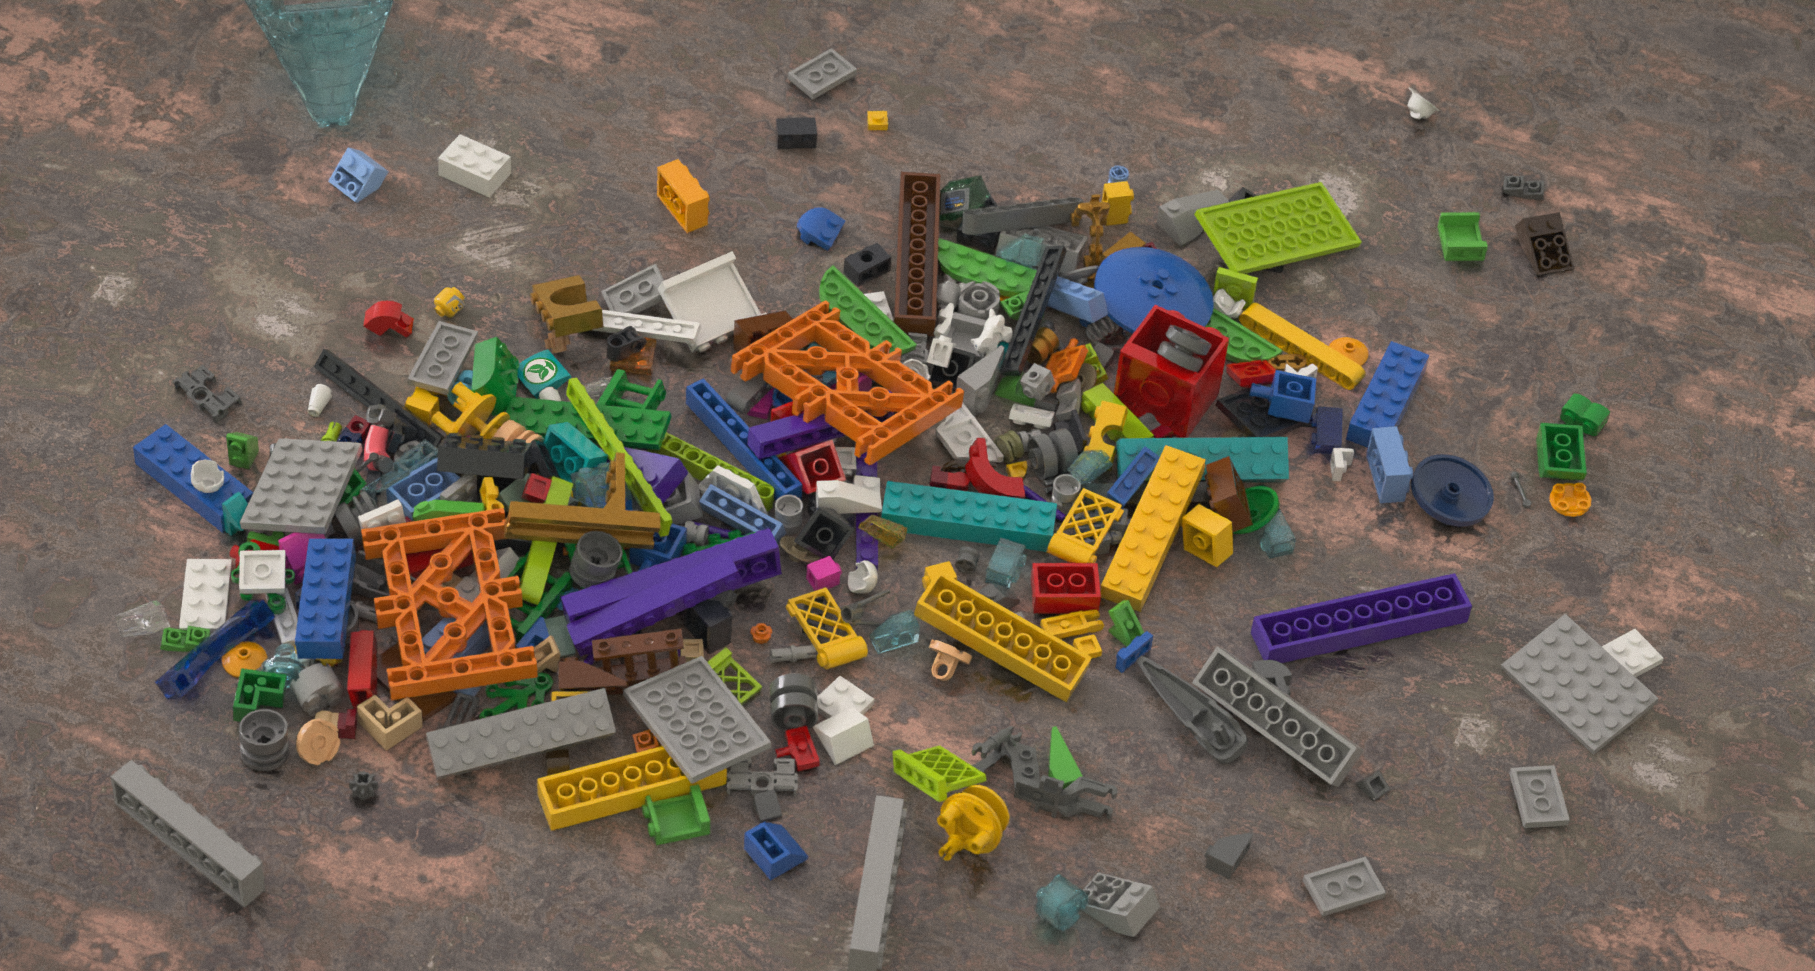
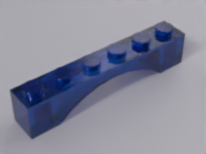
(189, 669)

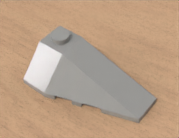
(1178, 215)

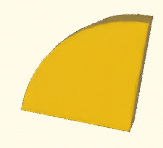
(1017, 469)

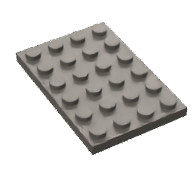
(301, 486)
(1579, 684)
(697, 719)

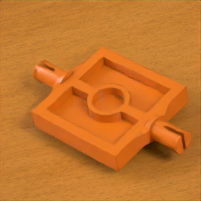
(1066, 363)

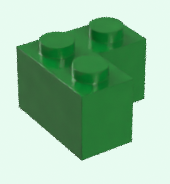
(258, 689)

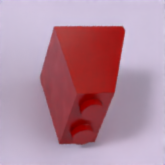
(814, 464)

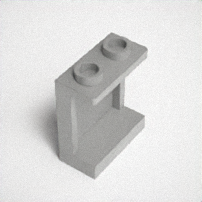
(963, 330)

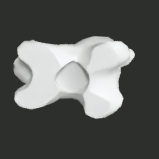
(992, 334)

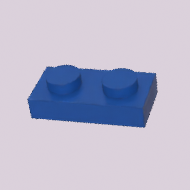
(1129, 655)

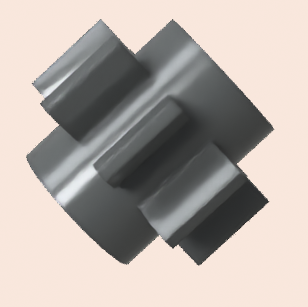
(363, 785)

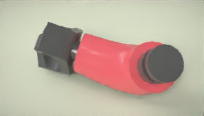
(378, 437)

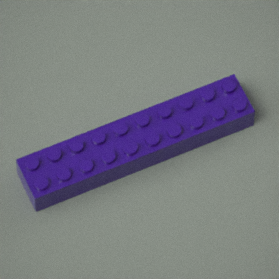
(753, 555)
(1361, 619)

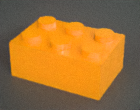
(682, 195)

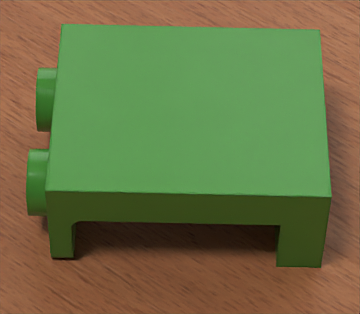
(1461, 237)
(677, 817)

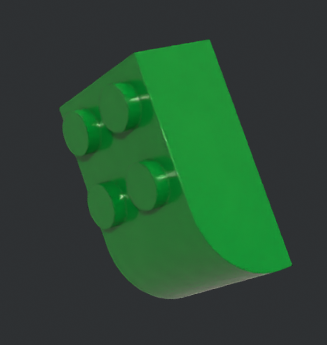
(495, 373)
(1561, 451)

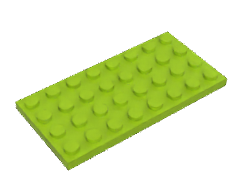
(1277, 228)

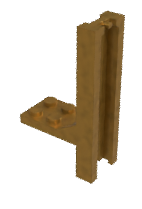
(570, 523)

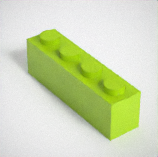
(1133, 426)

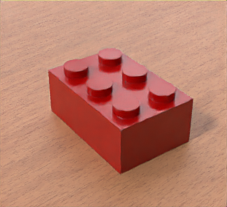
(1065, 587)

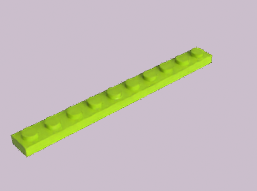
(610, 444)

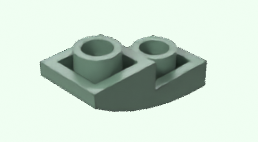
(557, 628)

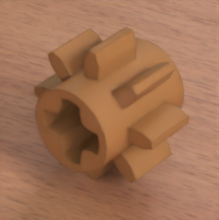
(557, 344)

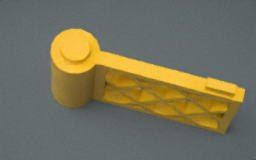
(1073, 547)
(835, 652)

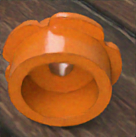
(761, 633)

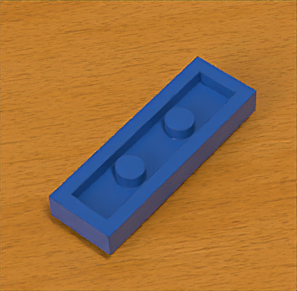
(1133, 477)

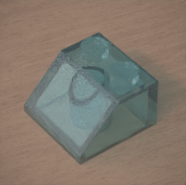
(590, 486)

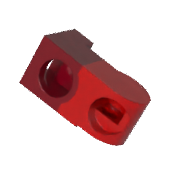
(949, 480)

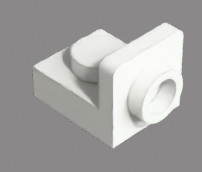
(1227, 305)
(941, 351)
(1339, 460)

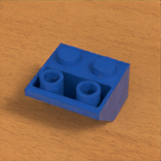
(773, 849)

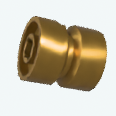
(1043, 345)

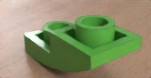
(183, 640)

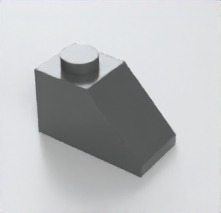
(1000, 595)
(1227, 854)

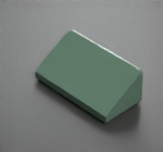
(513, 493)

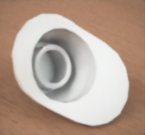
(1419, 106)

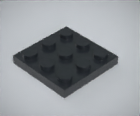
(1252, 416)

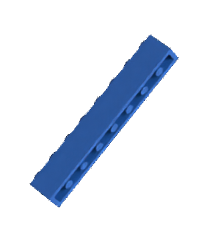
(734, 435)

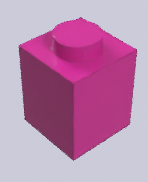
(823, 573)

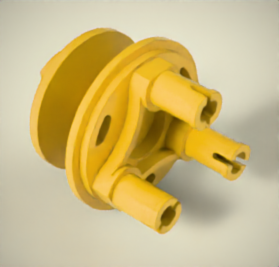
(474, 414)
(973, 821)

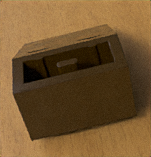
(1545, 243)

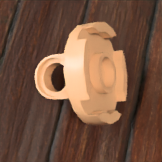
(947, 656)
(317, 741)

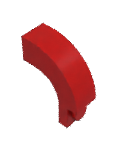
(986, 479)

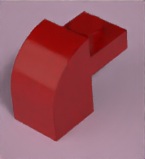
(388, 315)

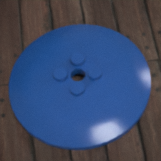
(1130, 293)

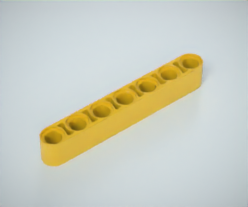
(1296, 341)

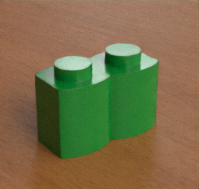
(1583, 412)

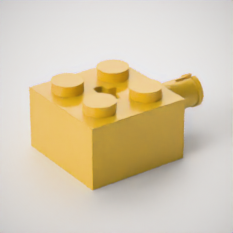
(1207, 535)

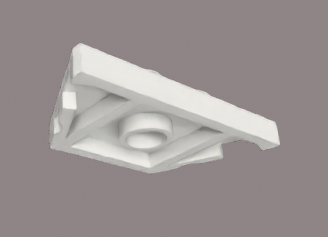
(961, 431)
(733, 485)

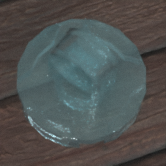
(284, 665)

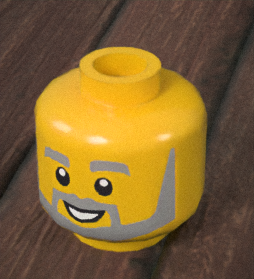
(448, 302)

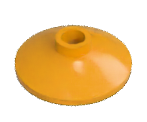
(1351, 349)
(234, 658)

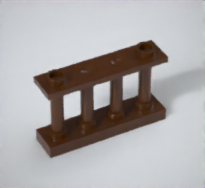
(640, 644)

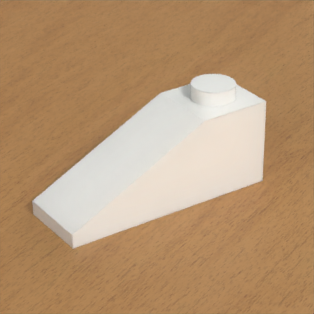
(847, 497)

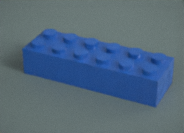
(1388, 392)
(170, 461)
(325, 599)

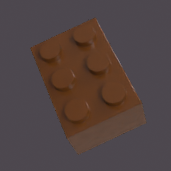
(1228, 493)

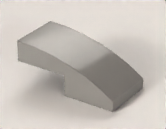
(1069, 398)

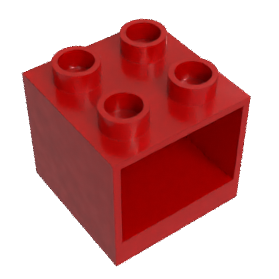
(1161, 387)

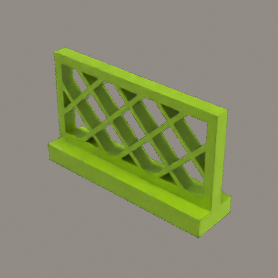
(723, 661)
(935, 772)

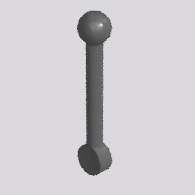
(372, 457)
(1526, 502)

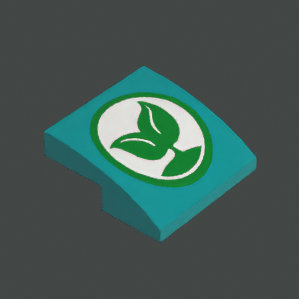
(542, 371)

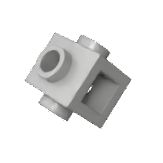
(1037, 382)

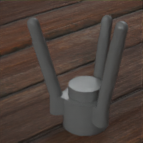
(854, 612)

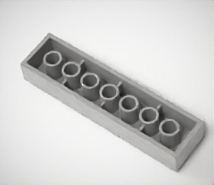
(1278, 716)
(520, 734)
(188, 833)
(877, 885)

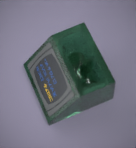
(961, 196)

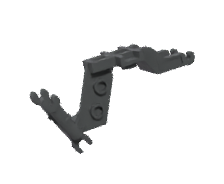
(1044, 793)

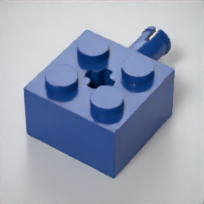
(1288, 396)
(664, 548)

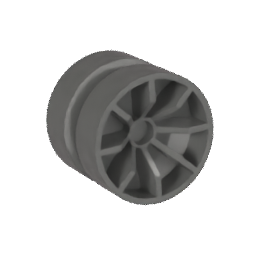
(1051, 453)
(793, 702)

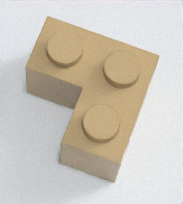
(391, 724)

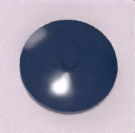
(1452, 490)

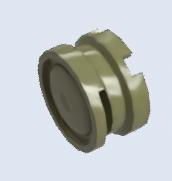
(1010, 446)

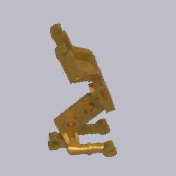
(1098, 213)

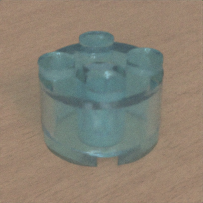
(1060, 902)

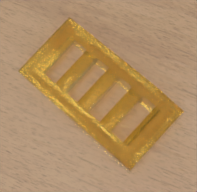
(889, 532)

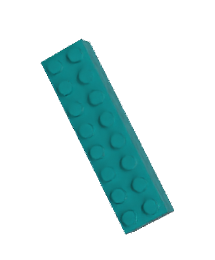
(1253, 457)
(969, 515)

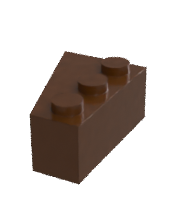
(754, 328)

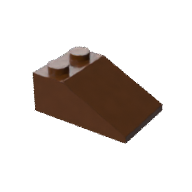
(582, 677)

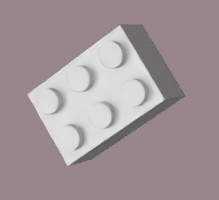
(474, 165)

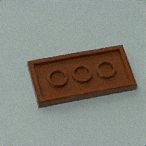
(428, 704)

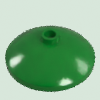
(1263, 507)

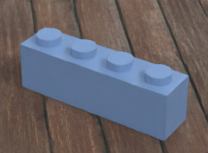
(1078, 300)
(738, 513)

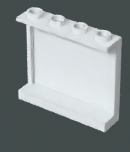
(709, 296)

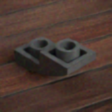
(1524, 189)

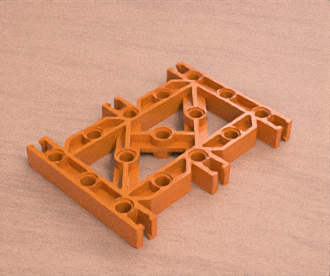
(783, 365)
(436, 669)

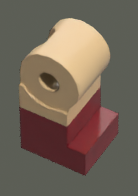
(345, 722)

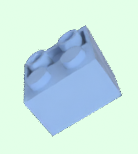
(357, 175)

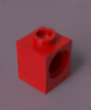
(536, 488)

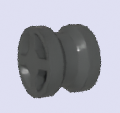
(967, 560)

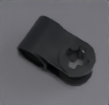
(623, 344)

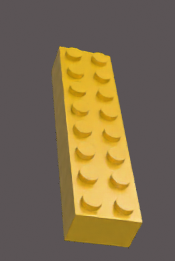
(1153, 528)
(1002, 636)
(615, 787)

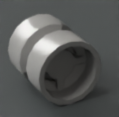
(1065, 492)
(789, 512)

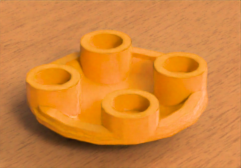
(1570, 499)

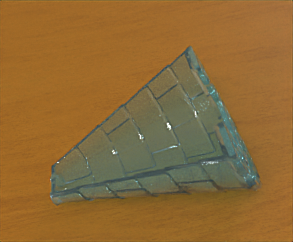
(325, 49)

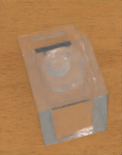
(142, 620)

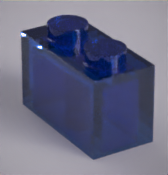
(1327, 429)

